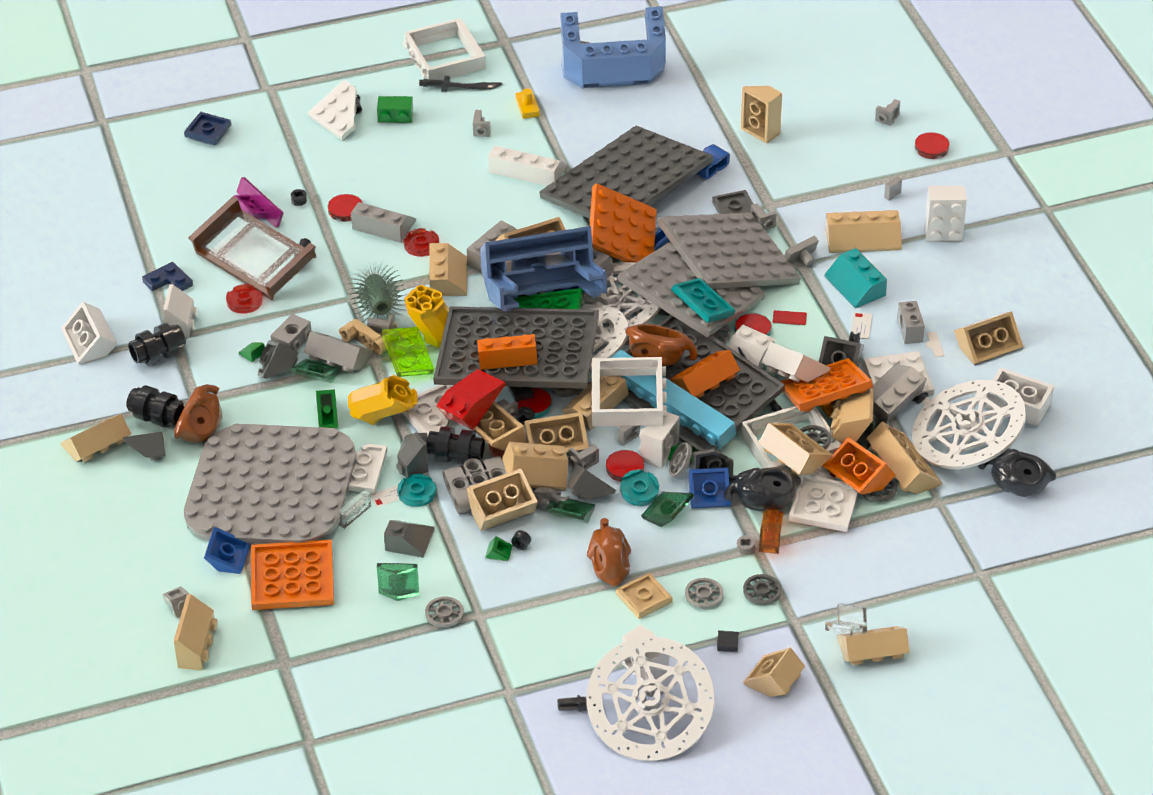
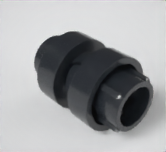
(149, 347)
(150, 404)
(447, 444)

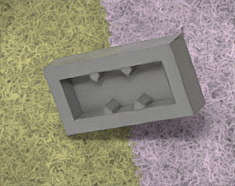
(802, 251)

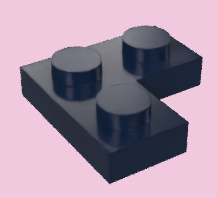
(167, 274)

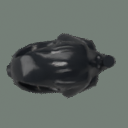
(1020, 472)
(764, 488)

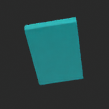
(703, 300)

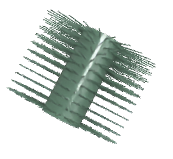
(376, 292)

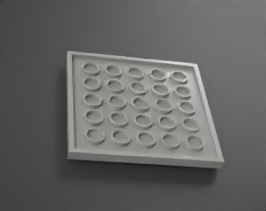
(728, 250)
(665, 267)

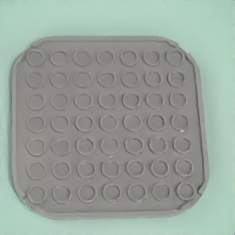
(271, 483)

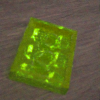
(407, 351)

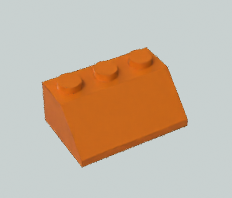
(507, 352)
(707, 373)
(859, 468)

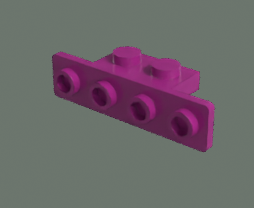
(257, 204)

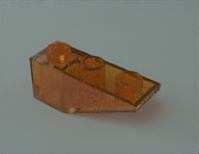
(771, 531)

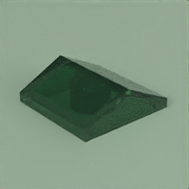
(316, 370)
(666, 507)
(572, 510)
(398, 580)

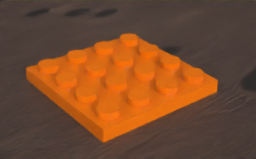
(621, 225)
(839, 383)
(292, 575)

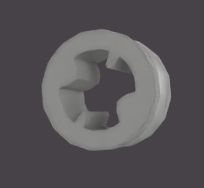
(746, 540)

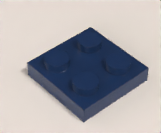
(207, 128)

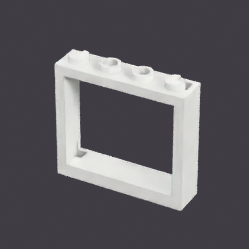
(439, 32)
(628, 367)
(790, 415)

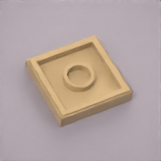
(644, 595)

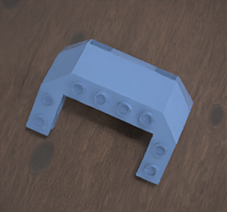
(613, 62)
(536, 271)

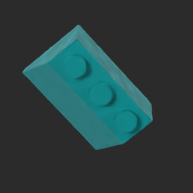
(856, 278)

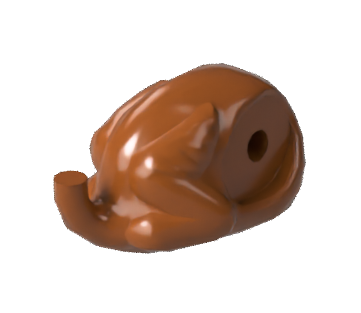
(659, 341)
(200, 415)
(609, 553)

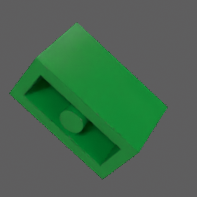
(395, 109)

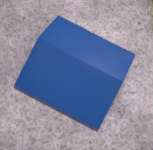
(708, 487)
(226, 552)

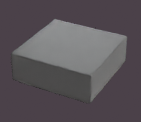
(893, 188)

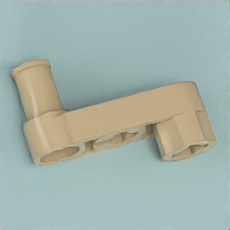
(364, 335)

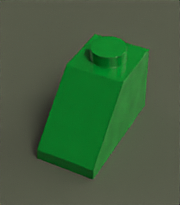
(327, 408)

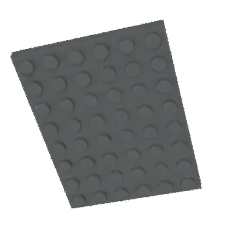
(633, 164)
(562, 345)
(736, 399)

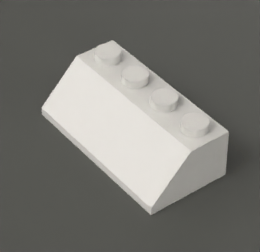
(524, 166)

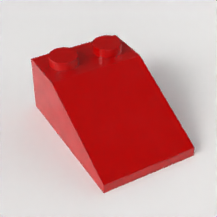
(470, 398)

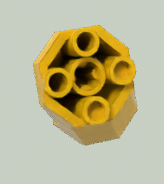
(428, 313)
(382, 399)

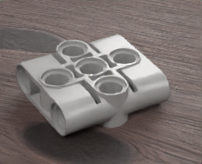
(467, 475)

